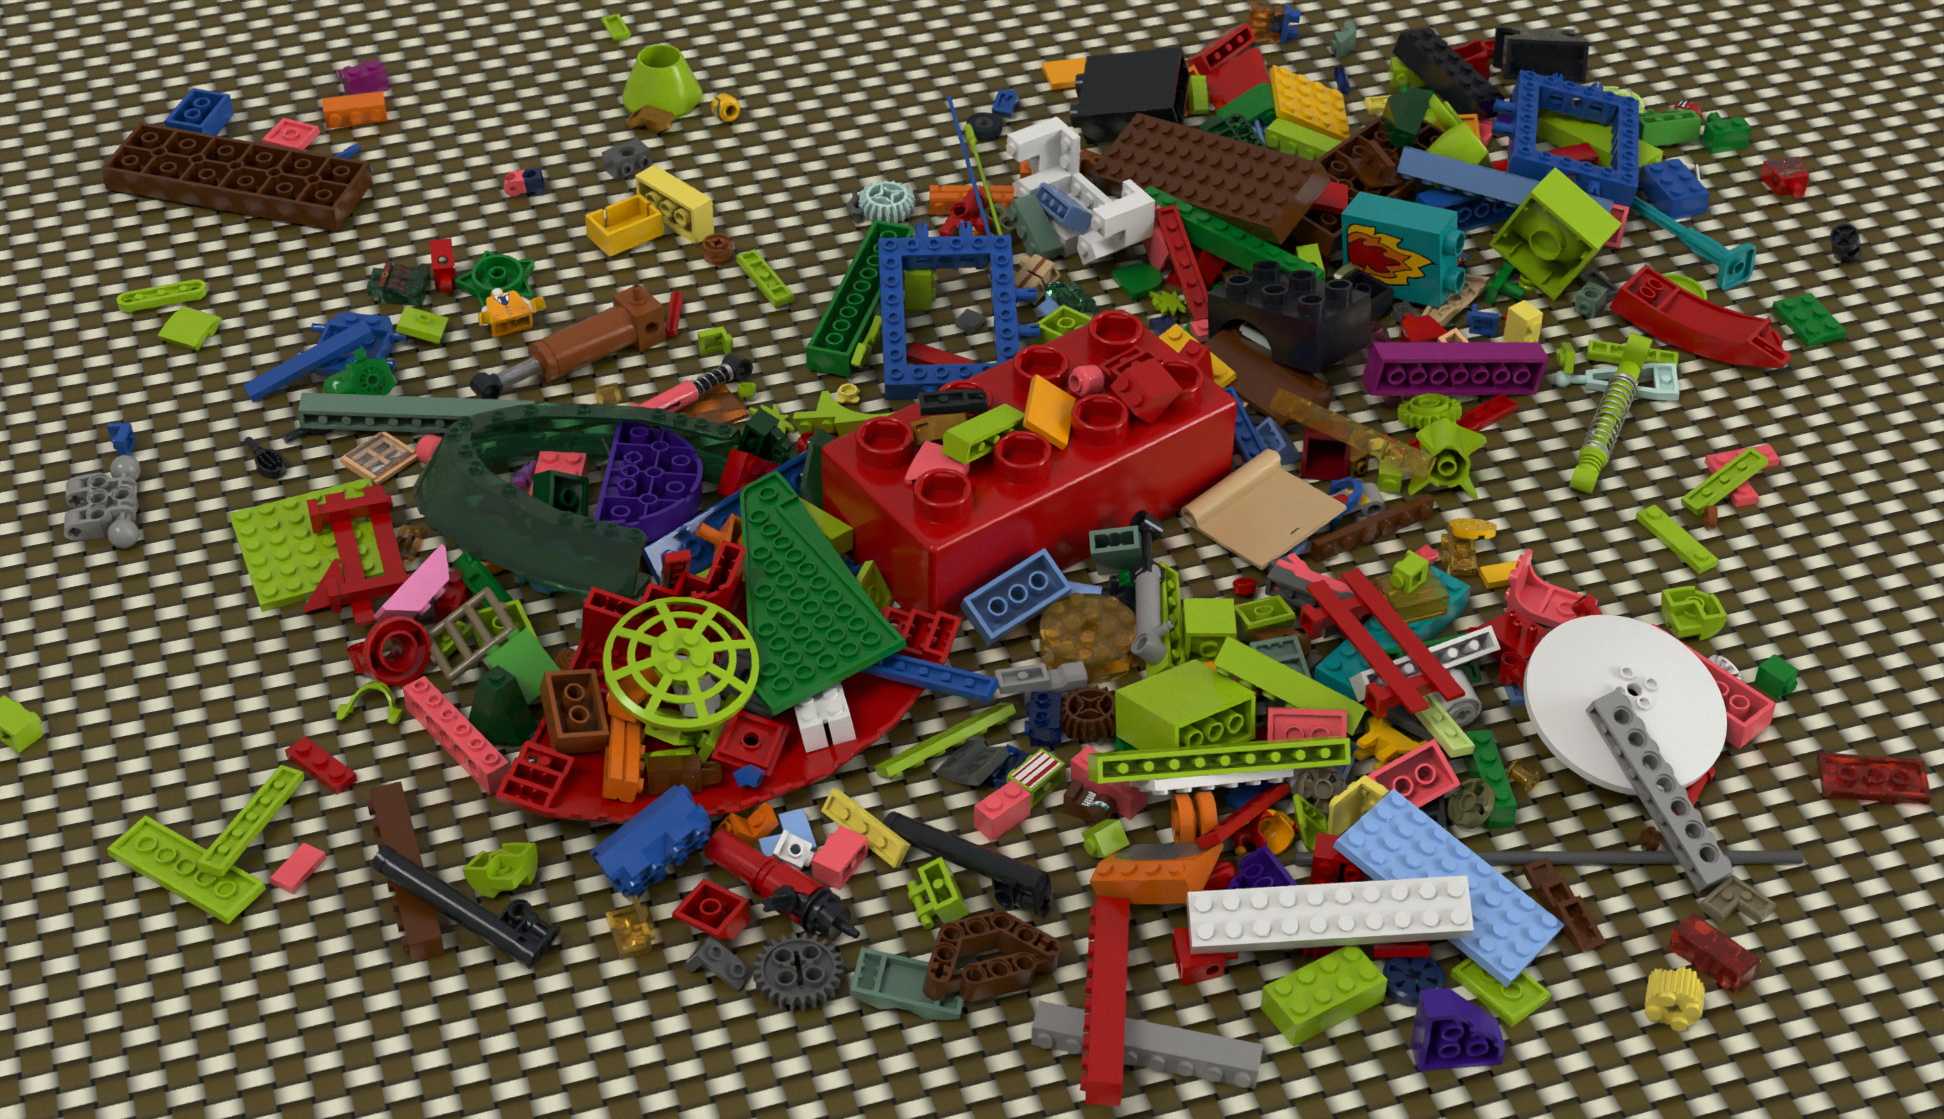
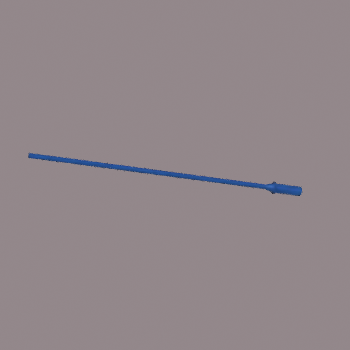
(968, 165)

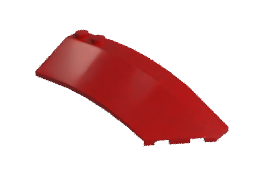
(1697, 324)

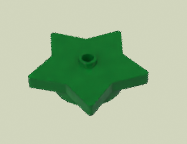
(497, 272)

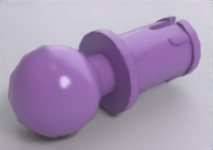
(525, 473)

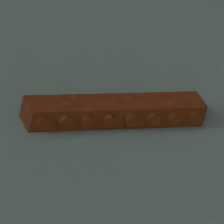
(395, 827)

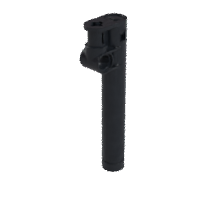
(1012, 880)
(519, 938)

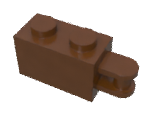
(681, 769)

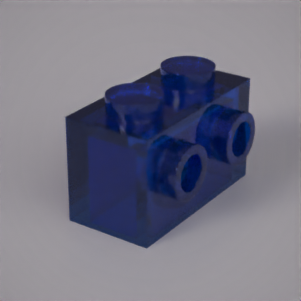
(1044, 718)

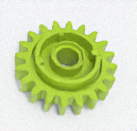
(1427, 409)

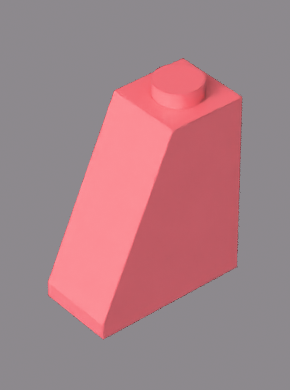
(1157, 249)

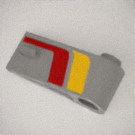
(1370, 503)

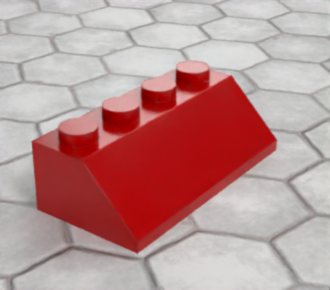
(1209, 266)

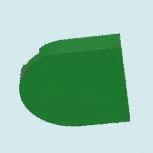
(1137, 279)

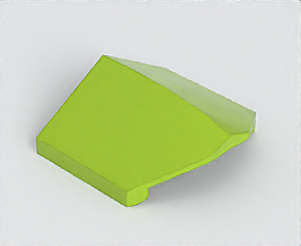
(1309, 821)

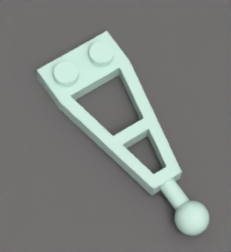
(1663, 374)

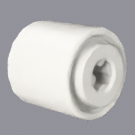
(1463, 709)

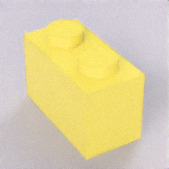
(1523, 323)

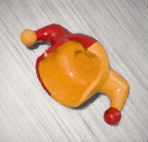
(1267, 828)

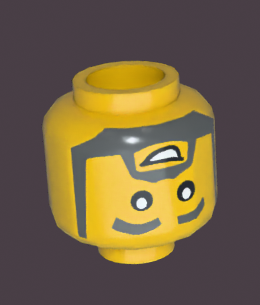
(725, 107)

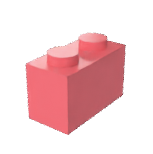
(1002, 810)
(839, 857)

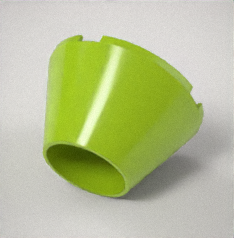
(662, 81)

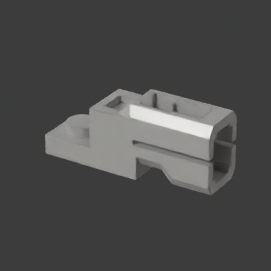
(1039, 679)

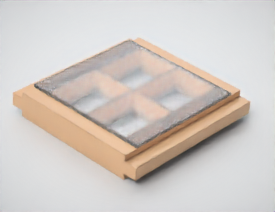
(379, 458)

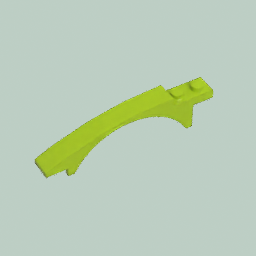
(831, 417)

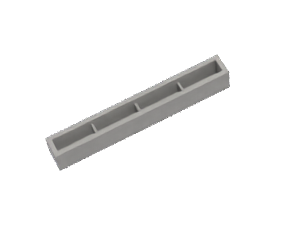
(1156, 1046)

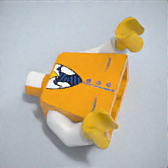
(508, 312)

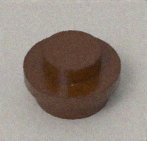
(1650, 839)

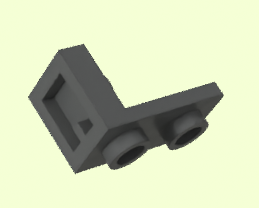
(720, 962)

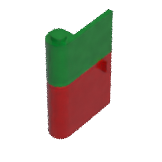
(1243, 88)

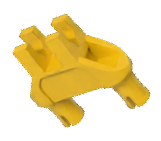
(1383, 742)

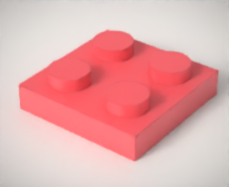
(291, 134)

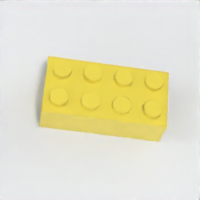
(682, 206)

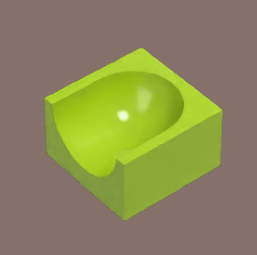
(1554, 233)

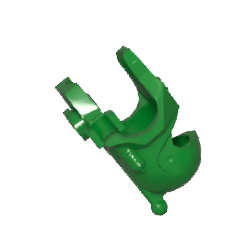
(362, 377)

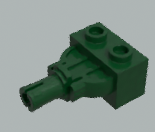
(765, 440)

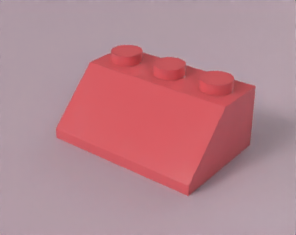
(1418, 774)

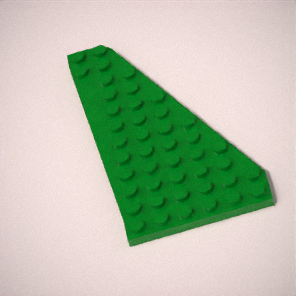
(803, 601)

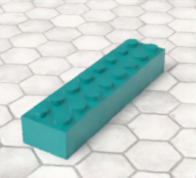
(1348, 662)

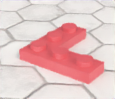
(1744, 493)

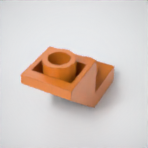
(753, 828)

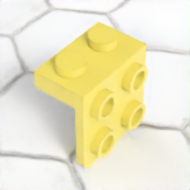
(1353, 804)

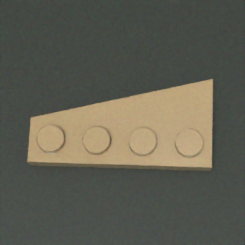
(1455, 302)

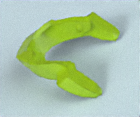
(394, 713)

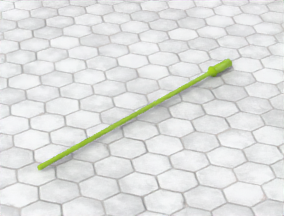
(972, 141)

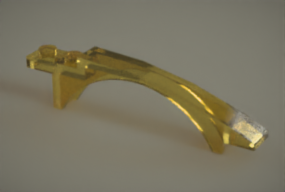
(1353, 433)

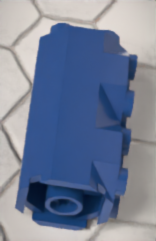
(652, 840)

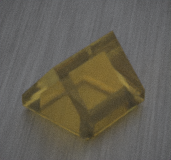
(608, 394)

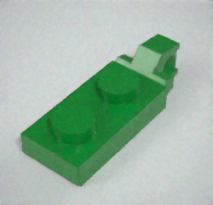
(478, 577)

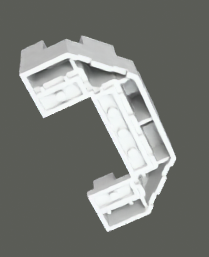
(1055, 159)

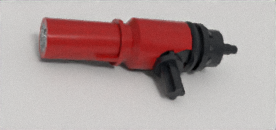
(782, 887)

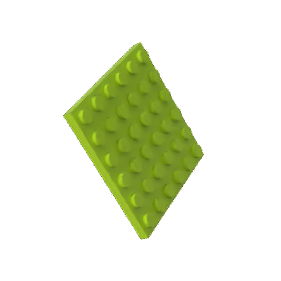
(286, 555)

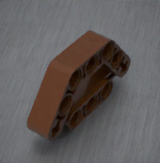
(1026, 950)

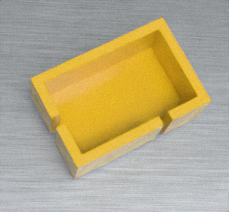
(628, 225)

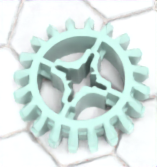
(887, 202)

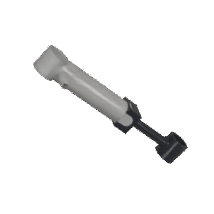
(1147, 577)

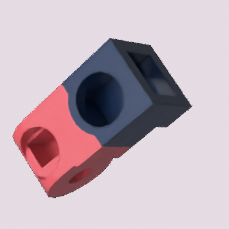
(524, 181)

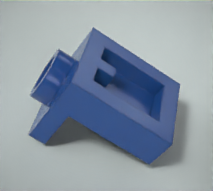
(1005, 103)
(1482, 322)
(122, 437)

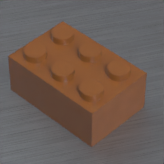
(574, 711)

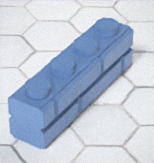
(1063, 208)

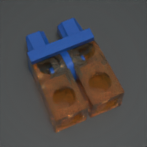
(1271, 22)

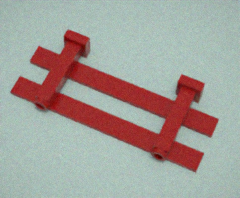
(356, 588)
(1370, 600)

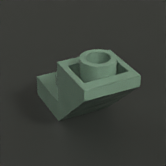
(1344, 40)

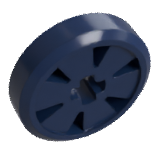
(1407, 990)

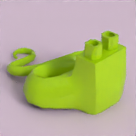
(1458, 140)

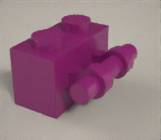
(364, 78)

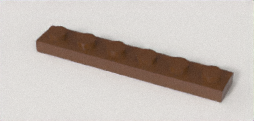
(1372, 528)

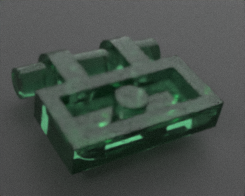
(1071, 296)

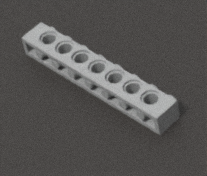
(1658, 803)

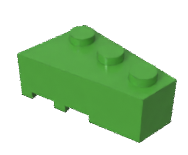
(1669, 127)

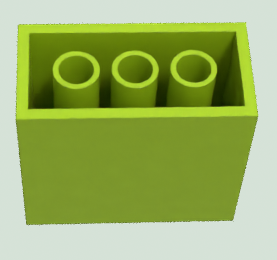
(1185, 709)

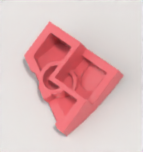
(931, 457)

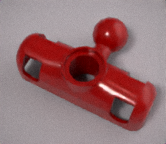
(965, 211)

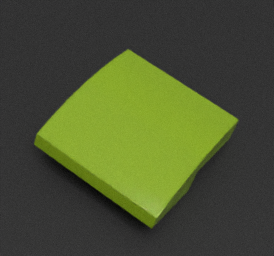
(189, 328)

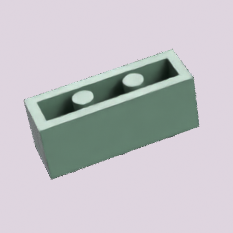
(1034, 227)

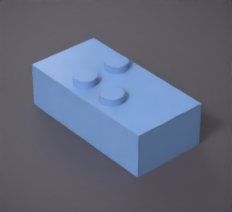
(1015, 597)

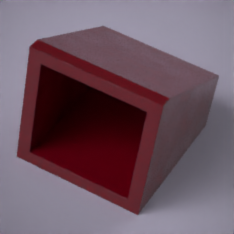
(1323, 456)

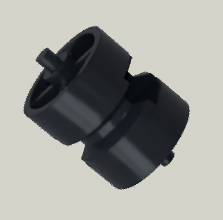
(1845, 243)

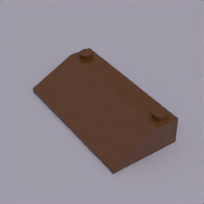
(1260, 377)

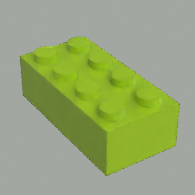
(1323, 994)

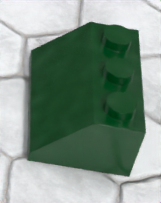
(562, 491)

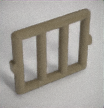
(448, 624)

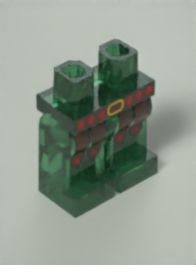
(400, 284)

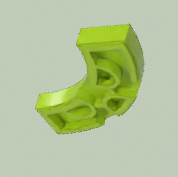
(864, 350)

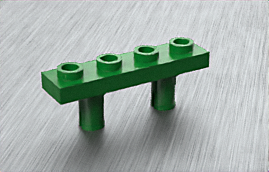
(1503, 284)

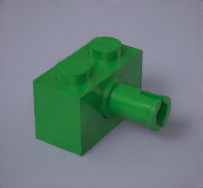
(1725, 134)

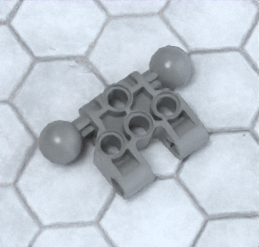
(104, 504)

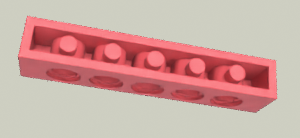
(456, 734)

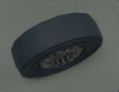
(985, 125)

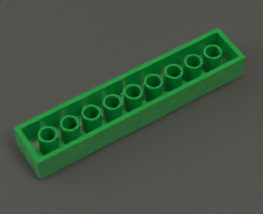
(852, 306)

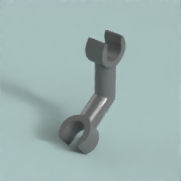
(851, 207)

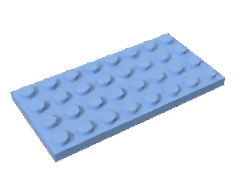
(1405, 843)

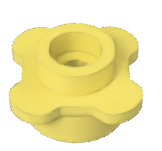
(848, 394)

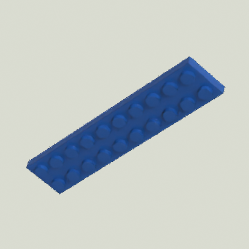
(715, 516)

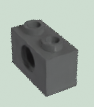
(626, 159)

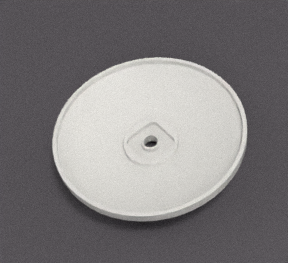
(1612, 652)

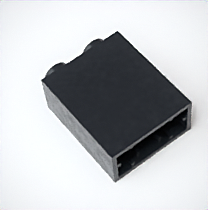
(1128, 84)

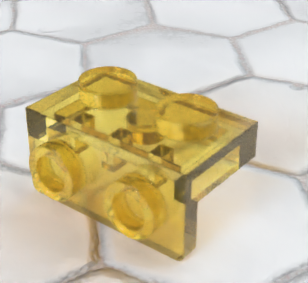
(1458, 554)
(630, 931)

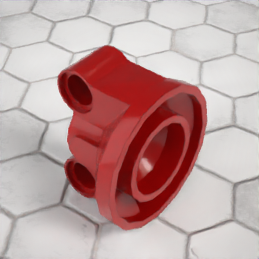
(406, 659)

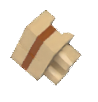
(1036, 273)

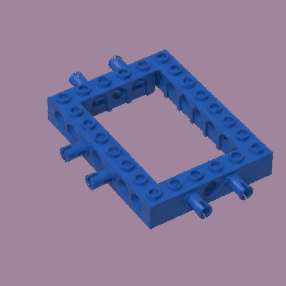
(1593, 104)
(934, 253)

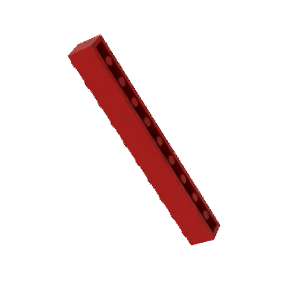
(1107, 1002)

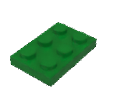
(1809, 319)

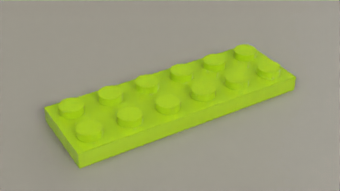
(172, 864)

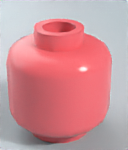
(1086, 380)
(426, 447)

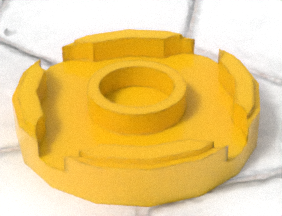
(1472, 528)

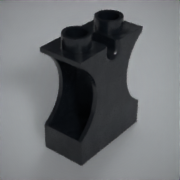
(1540, 51)

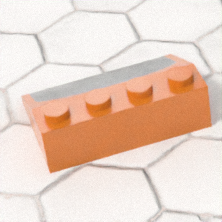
(1155, 872)

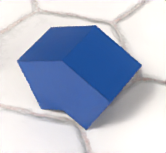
(749, 775)

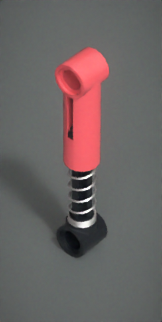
(687, 392)

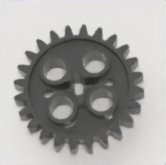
(777, 974)

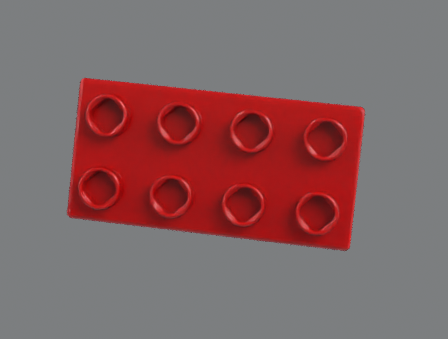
(962, 531)

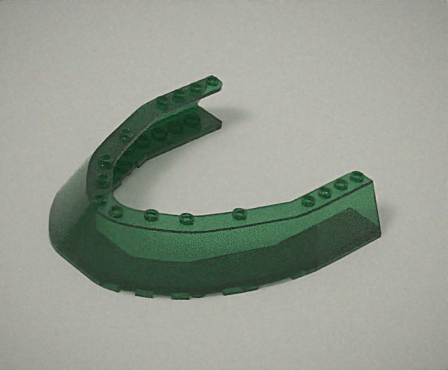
(524, 533)

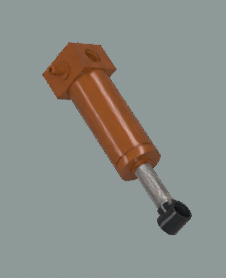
(632, 320)

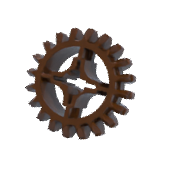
(1089, 714)

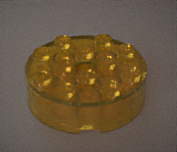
(1091, 631)

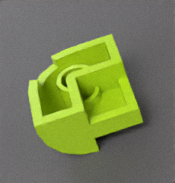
(1692, 612)
(502, 868)

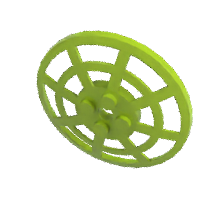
(678, 672)

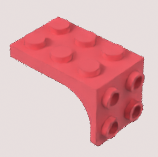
(1537, 598)

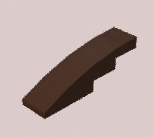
(1560, 902)

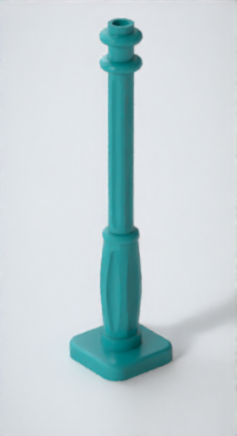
(1734, 264)

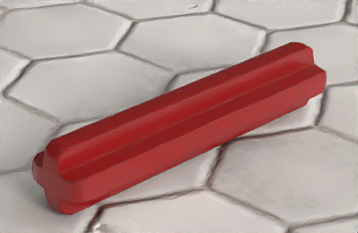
(673, 314)

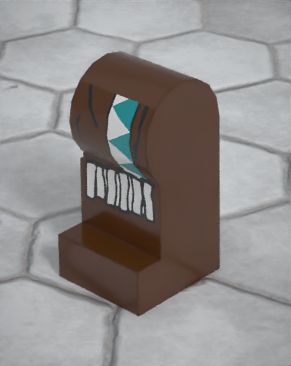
(1087, 803)

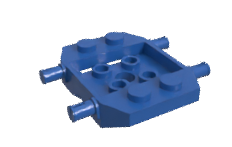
(377, 348)

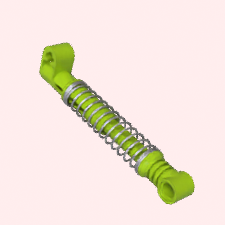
(1613, 412)

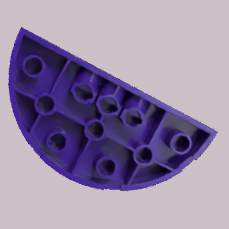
(650, 480)

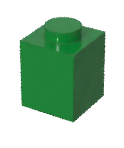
(1776, 677)

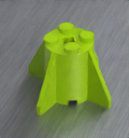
(1452, 448)

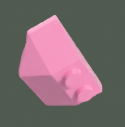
(419, 588)

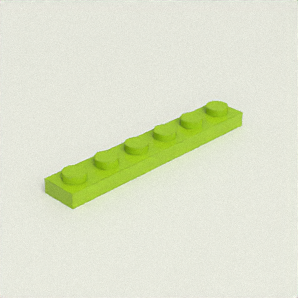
(937, 744)
(250, 821)

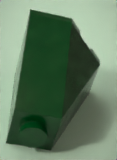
(1405, 116)
(501, 709)

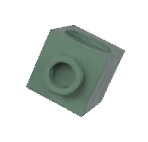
(1590, 300)

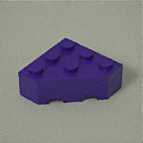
(1261, 870)
(1454, 1033)

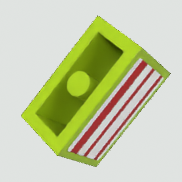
(1039, 775)

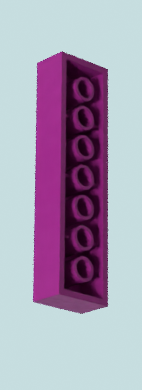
(1454, 368)

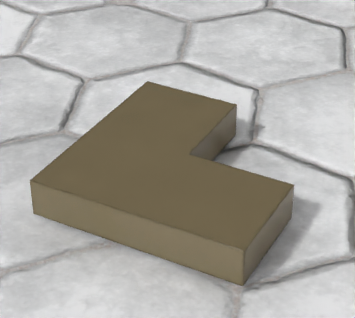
(1738, 895)

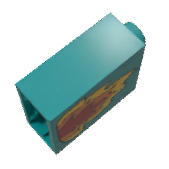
(1405, 246)

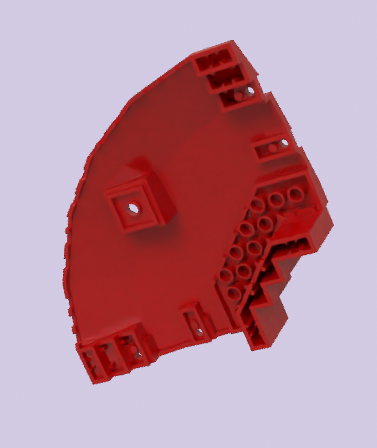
(573, 782)

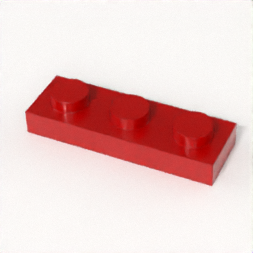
(321, 765)

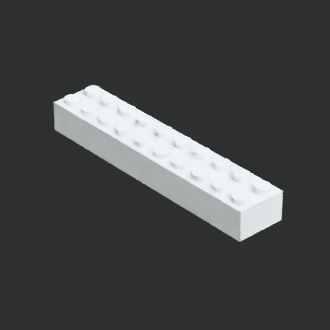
(1329, 914)

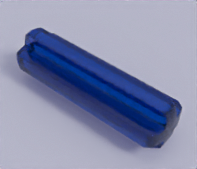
(1342, 80)

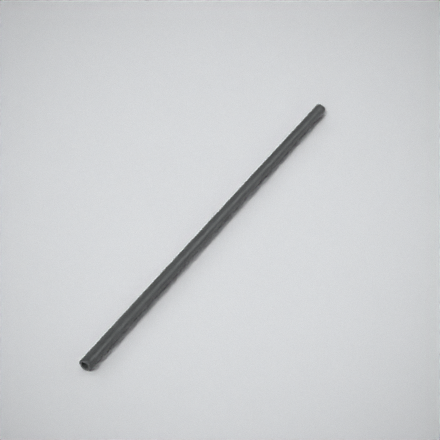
(1611, 857)

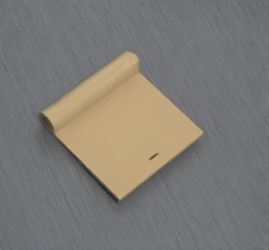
(1261, 510)

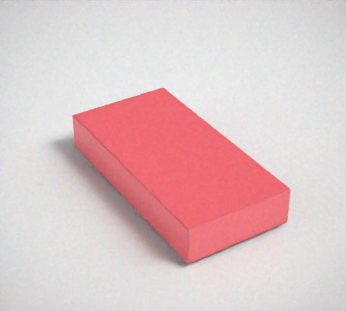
(298, 868)

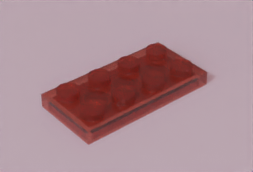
(1873, 778)

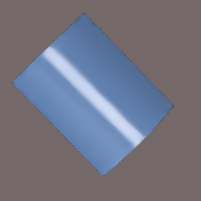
(1277, 439)

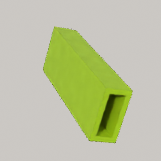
(1571, 130)

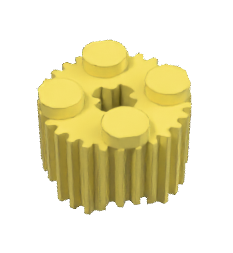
(1674, 997)

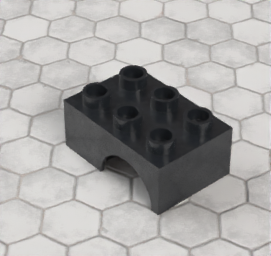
(1302, 318)

